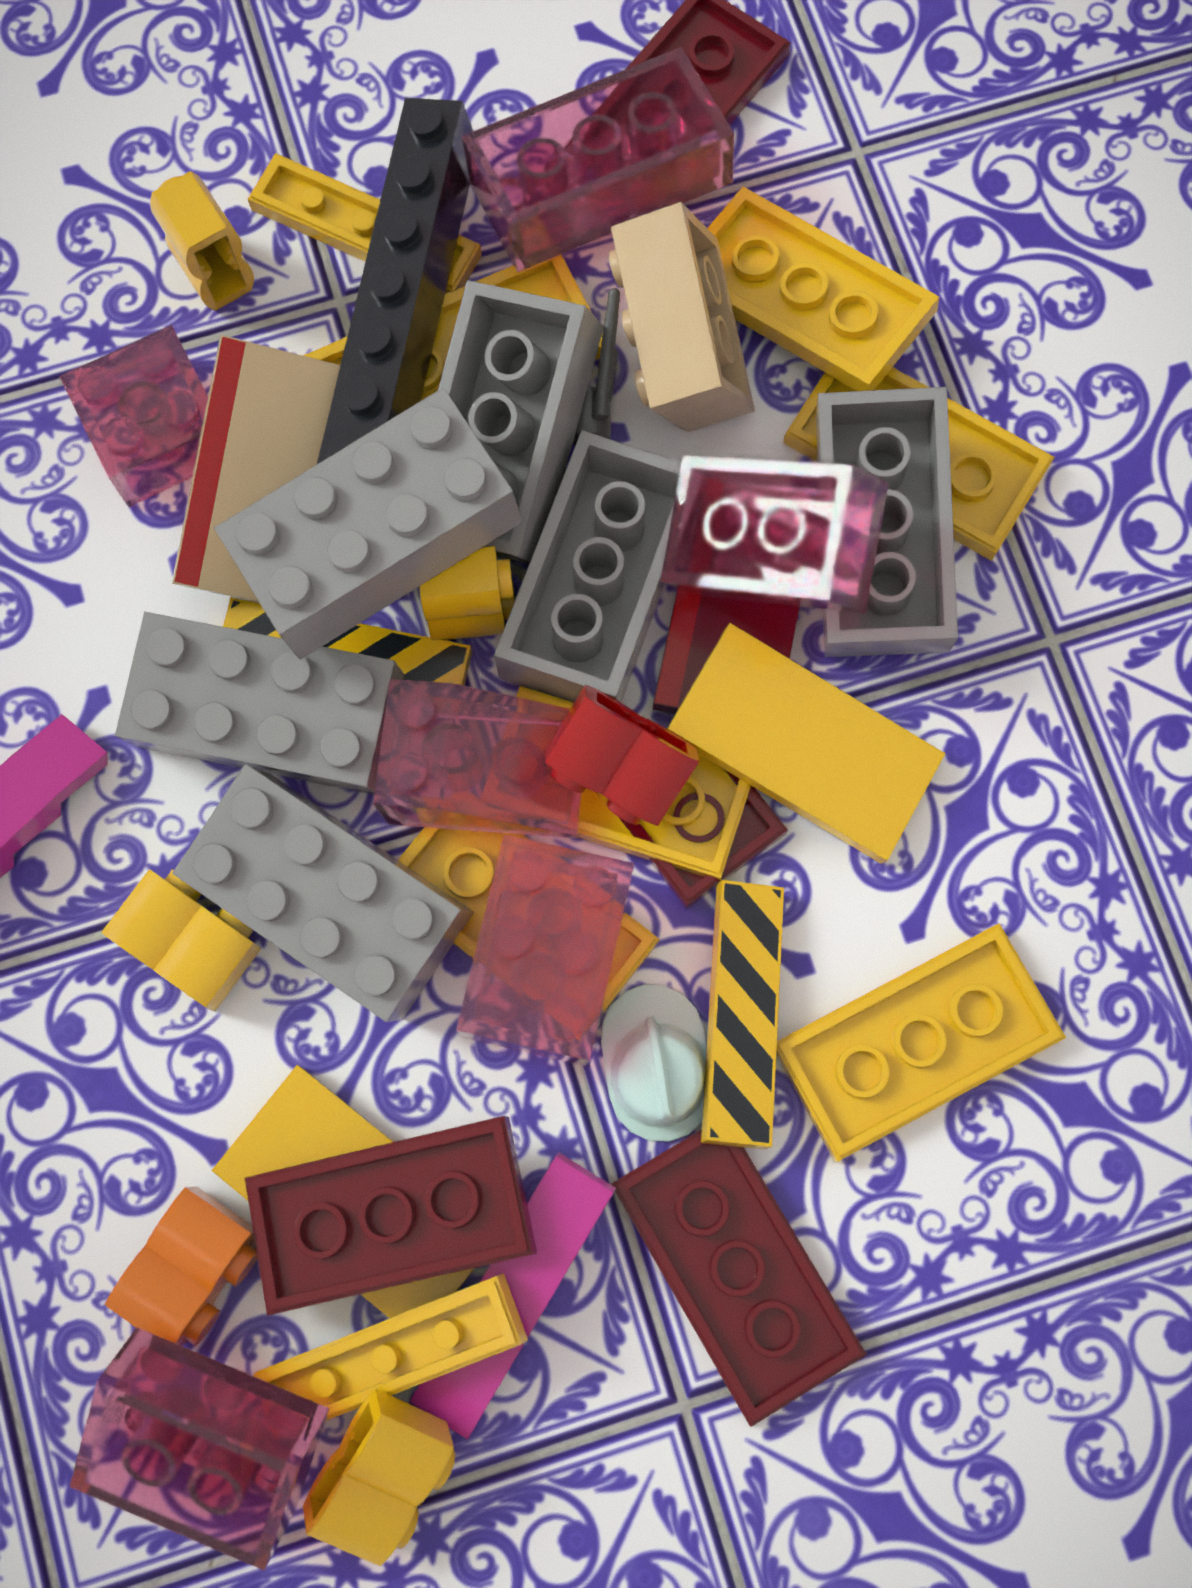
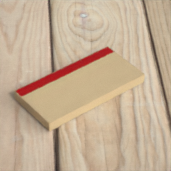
(256, 435)

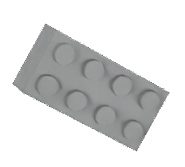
(521, 384)
(370, 523)
(592, 573)
(913, 582)
(254, 703)
(323, 893)

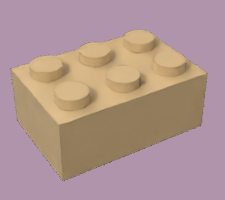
(680, 318)

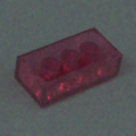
(599, 158)

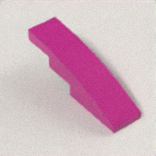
(40, 779)
(561, 1219)

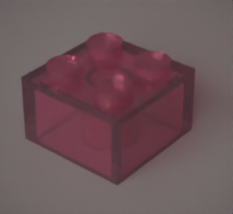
(141, 413)

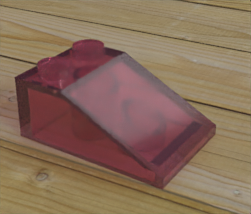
(471, 762)

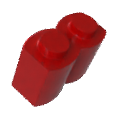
(621, 757)

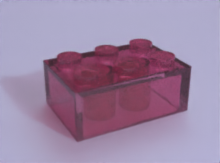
(775, 532)
(546, 950)
(198, 1447)

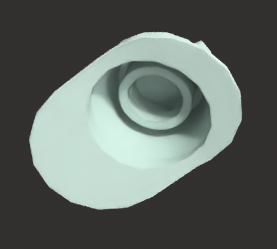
(655, 1062)

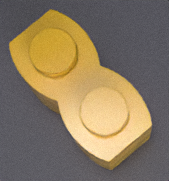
(202, 240)
(469, 597)
(183, 939)
(378, 1478)

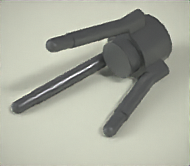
(596, 409)

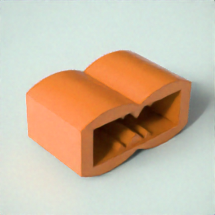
(184, 1268)

